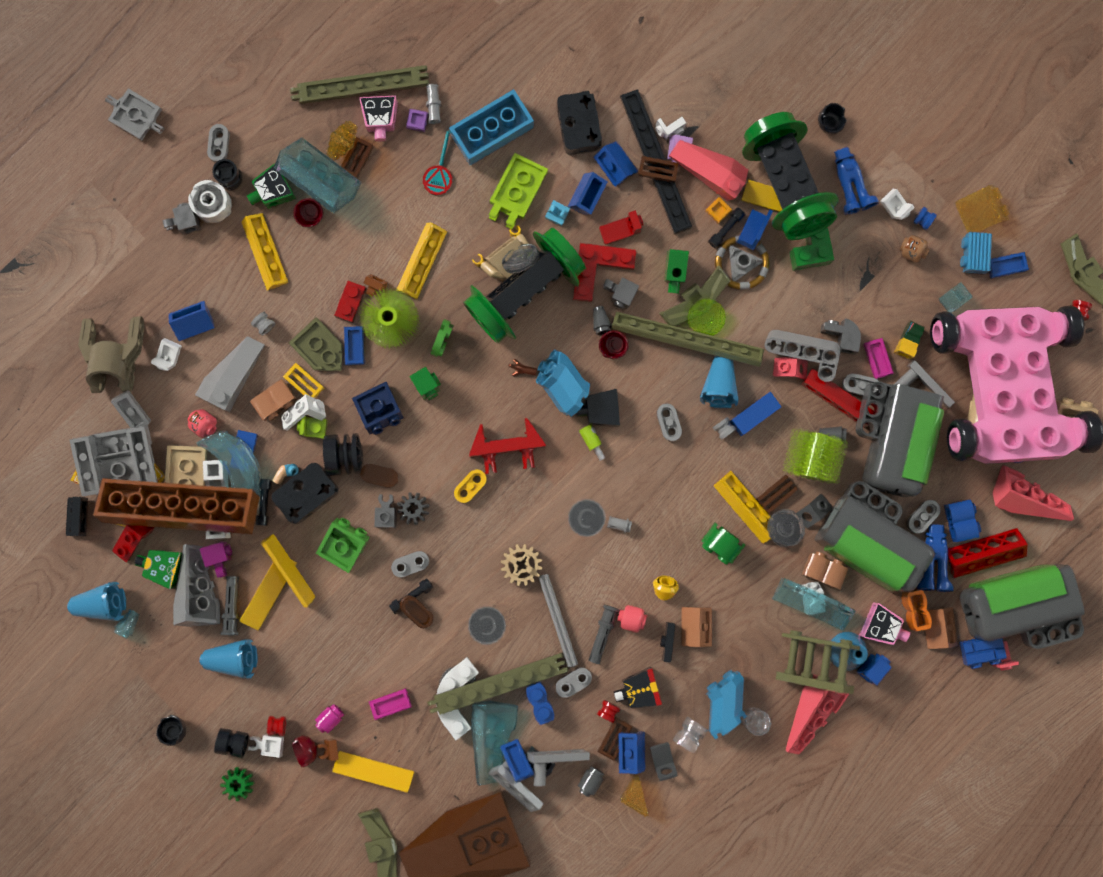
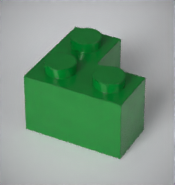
(815, 254)

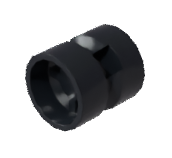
(227, 174)
(231, 743)

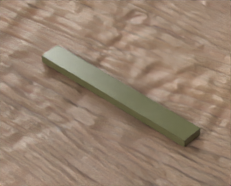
(688, 339)

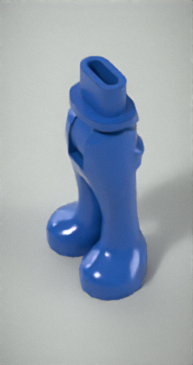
(849, 172)
(938, 542)

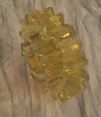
(342, 140)

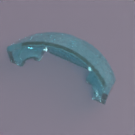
(236, 458)
(813, 604)

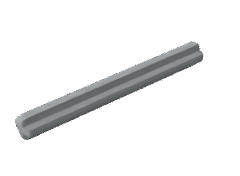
(558, 620)

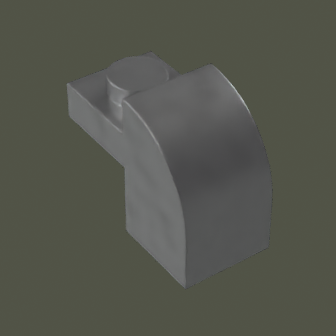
(848, 333)

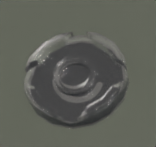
(520, 259)
(586, 518)
(786, 528)
(486, 625)

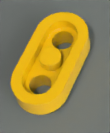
(470, 486)

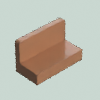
(697, 626)
(943, 629)

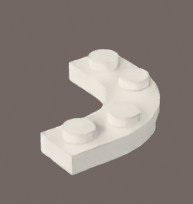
(456, 677)

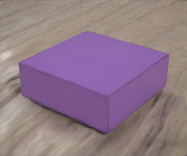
(417, 120)

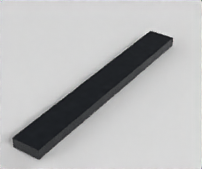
(651, 148)

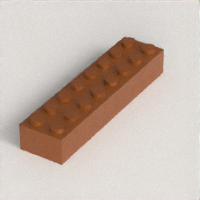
(177, 506)

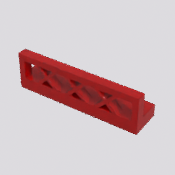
(834, 396)
(989, 556)

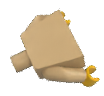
(493, 263)

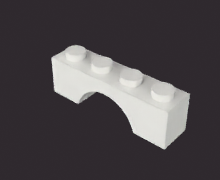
(215, 475)

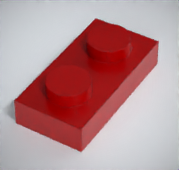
(350, 301)

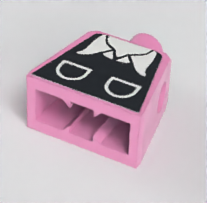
(379, 115)
(883, 626)

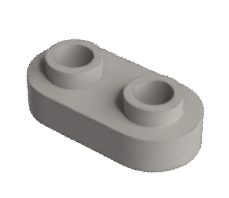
(218, 144)
(860, 382)
(670, 422)
(925, 519)
(410, 564)
(573, 682)

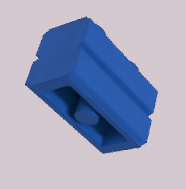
(978, 651)

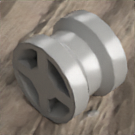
(263, 323)
(724, 428)

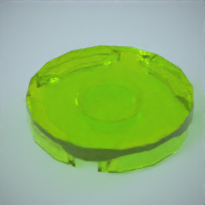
(706, 317)

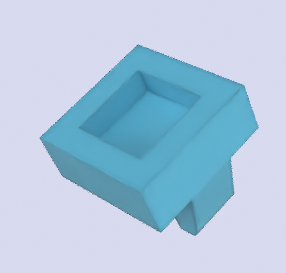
(557, 213)

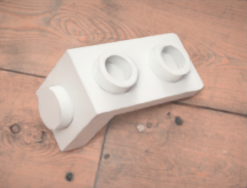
(305, 406)

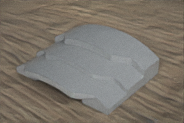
(113, 455)

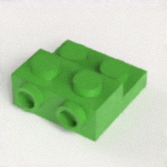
(343, 544)

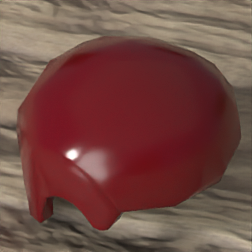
(308, 212)
(613, 344)
(304, 750)

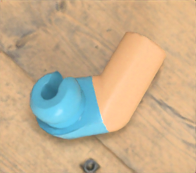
(285, 471)

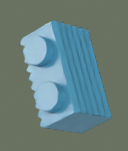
(976, 253)

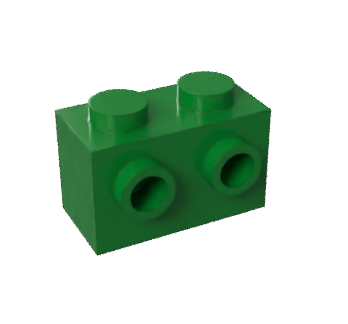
(426, 383)

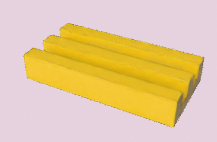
(291, 371)

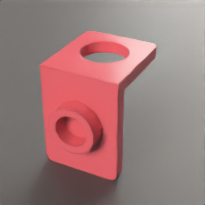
(790, 367)
(1006, 663)

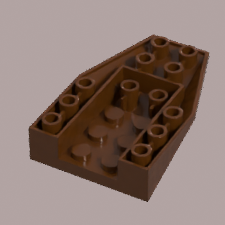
(468, 842)

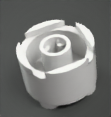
(200, 201)

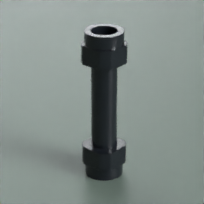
(736, 216)
(264, 485)
(425, 586)

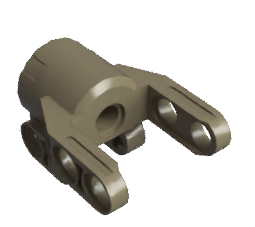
(109, 356)

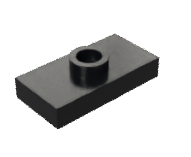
(667, 642)

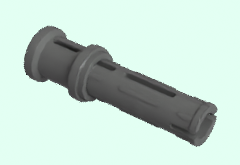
(230, 616)
(606, 624)

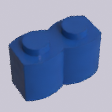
(962, 520)
(874, 668)
(542, 707)

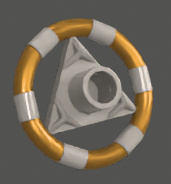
(742, 263)

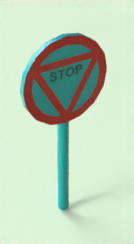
(437, 178)

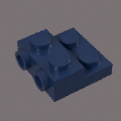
(378, 408)

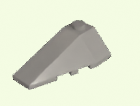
(227, 379)
(194, 595)

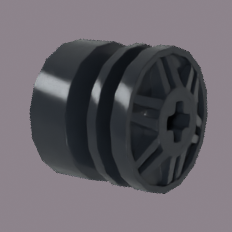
(342, 454)

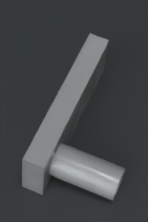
(917, 371)
(542, 757)
(517, 790)

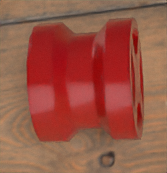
(1084, 307)
(608, 711)
(276, 726)

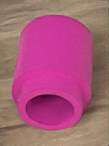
(329, 718)

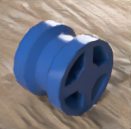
(924, 218)

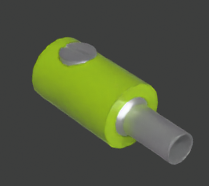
(592, 440)

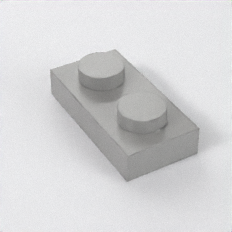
(130, 410)

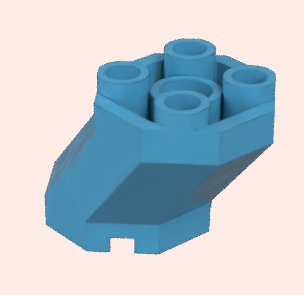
(562, 383)
(726, 703)

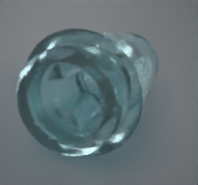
(127, 624)

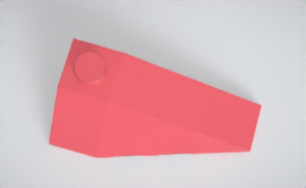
(715, 170)
(1022, 497)
(811, 714)

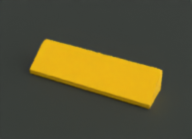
(761, 195)
(264, 251)
(421, 260)
(744, 505)
(288, 570)
(264, 598)
(373, 771)

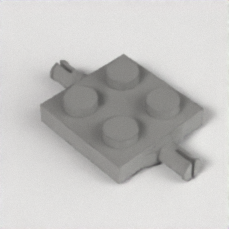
(134, 114)

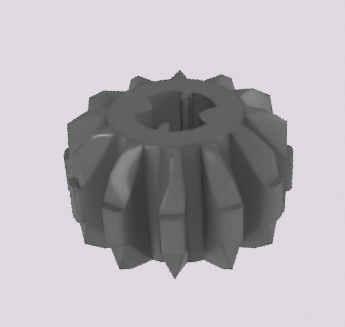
(418, 512)

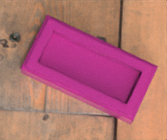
(878, 358)
(390, 704)

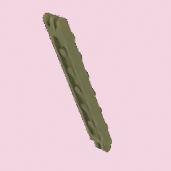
(360, 85)
(497, 684)

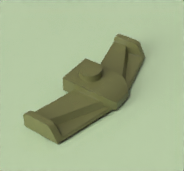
(1083, 271)
(711, 289)
(382, 846)

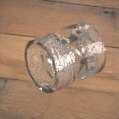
(757, 721)
(690, 735)

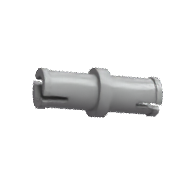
(433, 104)

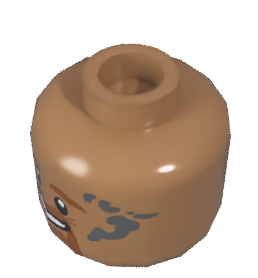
(914, 248)

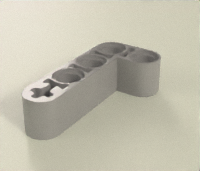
(802, 352)

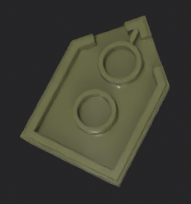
(318, 347)

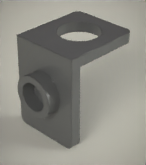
(817, 508)
(663, 760)

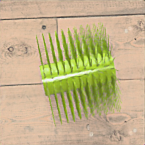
(387, 310)
(815, 453)

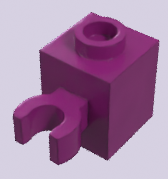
(215, 556)

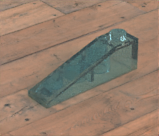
(491, 728)

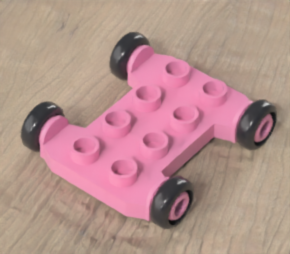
(1014, 384)

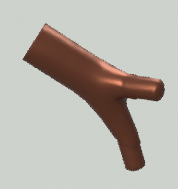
(522, 369)

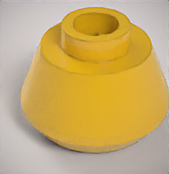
(665, 587)

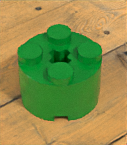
(722, 543)

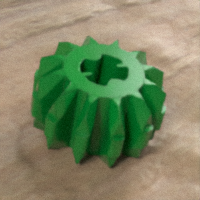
(232, 789)

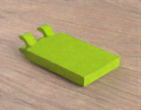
(517, 189)

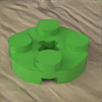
(439, 344)

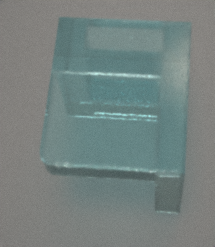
(955, 297)

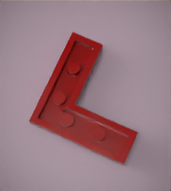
(601, 256)

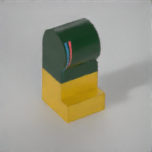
(909, 340)

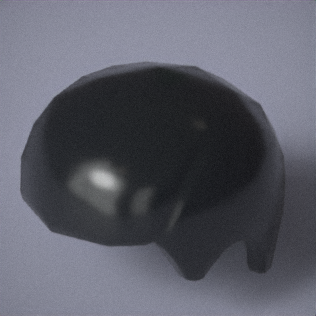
(832, 118)
(171, 730)

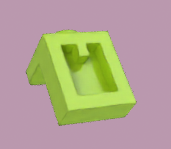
(312, 427)

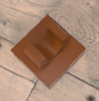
(374, 283)
(331, 750)

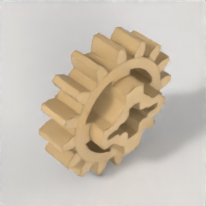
(532, 571)

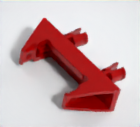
(524, 445)

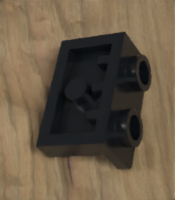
(76, 516)

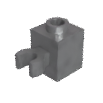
(184, 219)
(623, 292)
(385, 516)

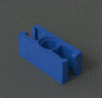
(755, 413)

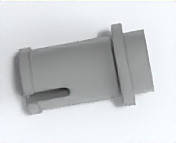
(619, 524)

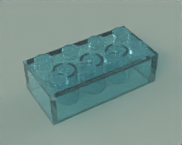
(317, 175)

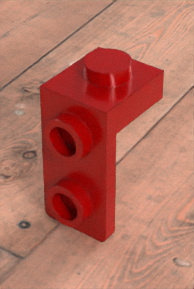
(621, 228)
(130, 540)

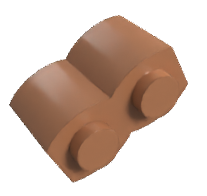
(273, 400)
(825, 571)

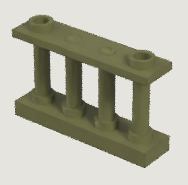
(823, 681)

